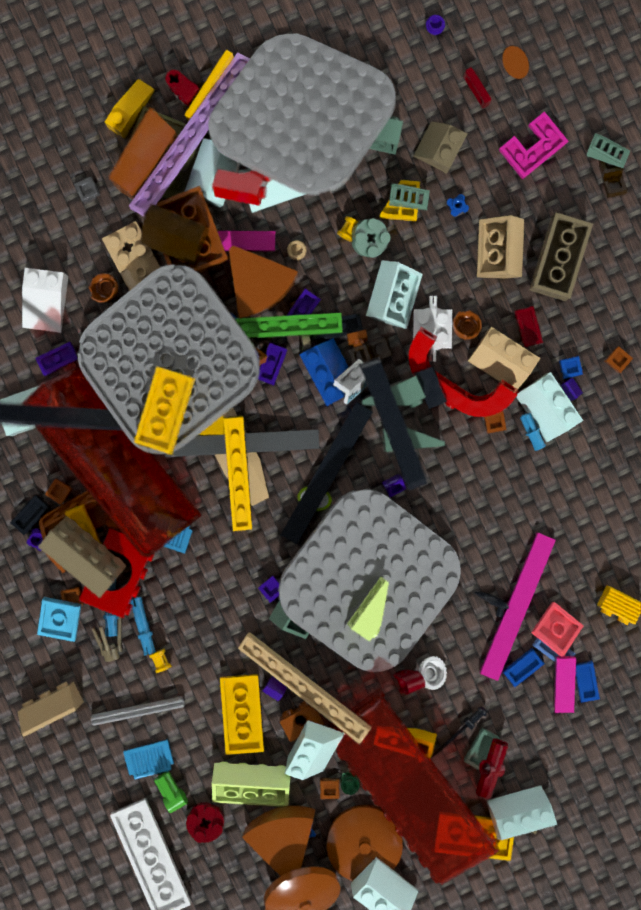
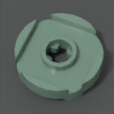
(380, 237)

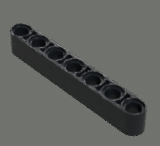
(393, 423)

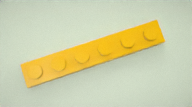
(237, 473)

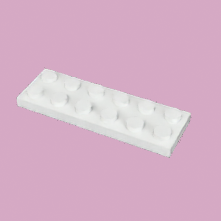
(150, 857)

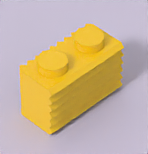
(620, 604)

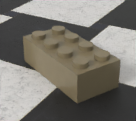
(561, 257)
(82, 556)

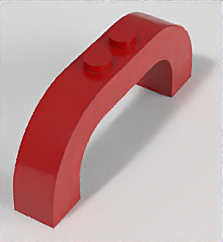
(457, 397)

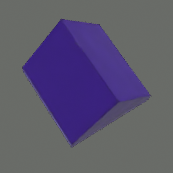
(571, 389)
(394, 485)
(274, 688)

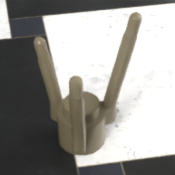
(109, 650)

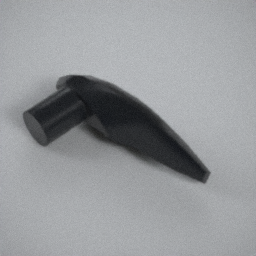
(493, 600)

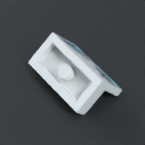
(351, 381)

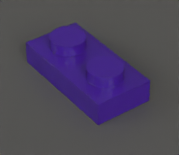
(305, 304)
(57, 358)
(270, 369)

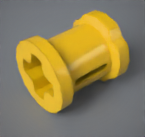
(347, 228)
(160, 660)

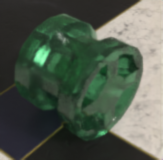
(349, 787)

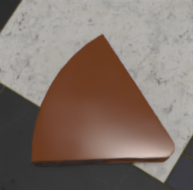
(258, 282)
(281, 836)

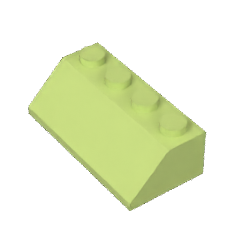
(250, 784)

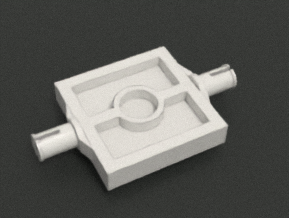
(437, 322)

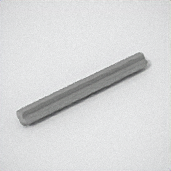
(136, 711)

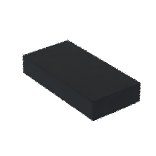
(431, 387)
(30, 514)

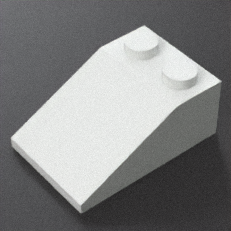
(43, 299)

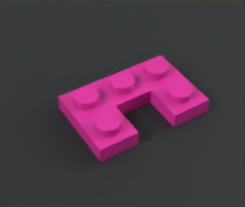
(528, 160)

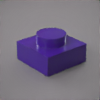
(270, 588)

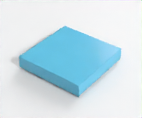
(59, 619)

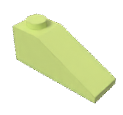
(369, 615)

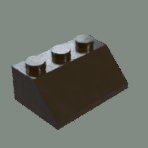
(173, 234)

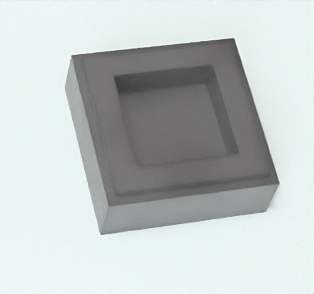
(87, 189)

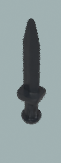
(469, 722)

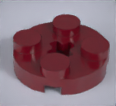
(214, 828)

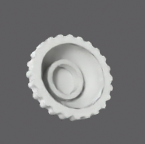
(433, 672)

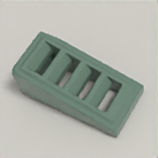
(605, 143)
(400, 203)

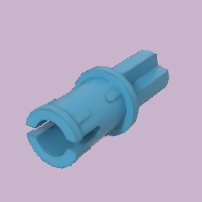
(532, 431)

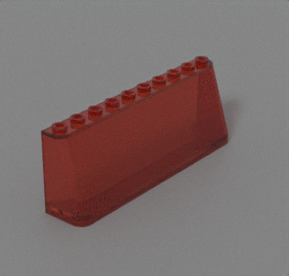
(115, 471)
(414, 793)

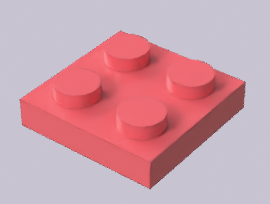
(557, 629)

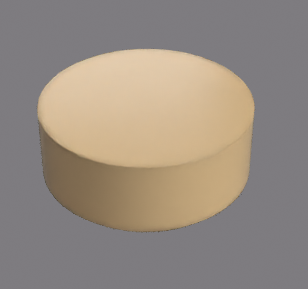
(296, 250)

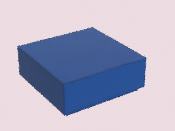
(570, 367)

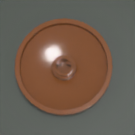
(360, 837)
(303, 890)

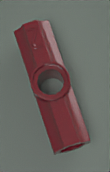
(492, 768)

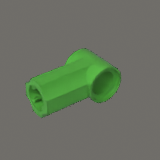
(172, 796)

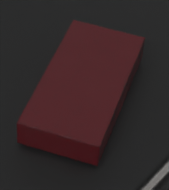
(477, 88)
(528, 326)

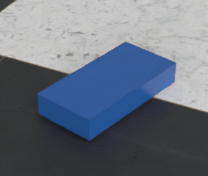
(523, 667)
(586, 682)

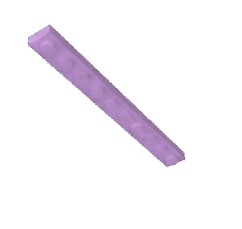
(186, 141)

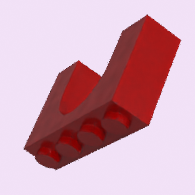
(241, 187)
(119, 601)

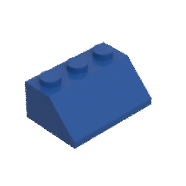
(324, 366)

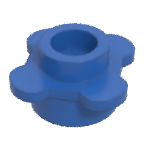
(457, 210)

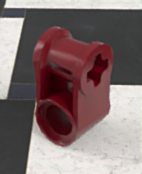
(184, 89)
(409, 681)

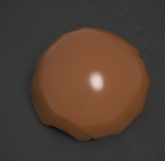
(103, 288)
(467, 325)

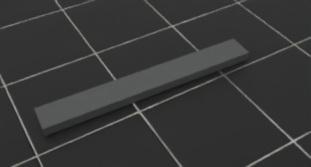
(253, 442)

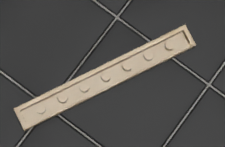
(304, 688)

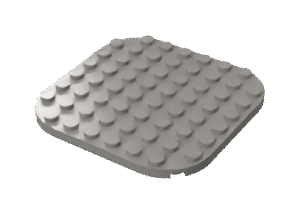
(302, 113)
(174, 325)
(344, 558)

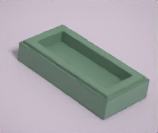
(479, 748)

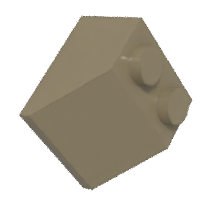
(440, 145)

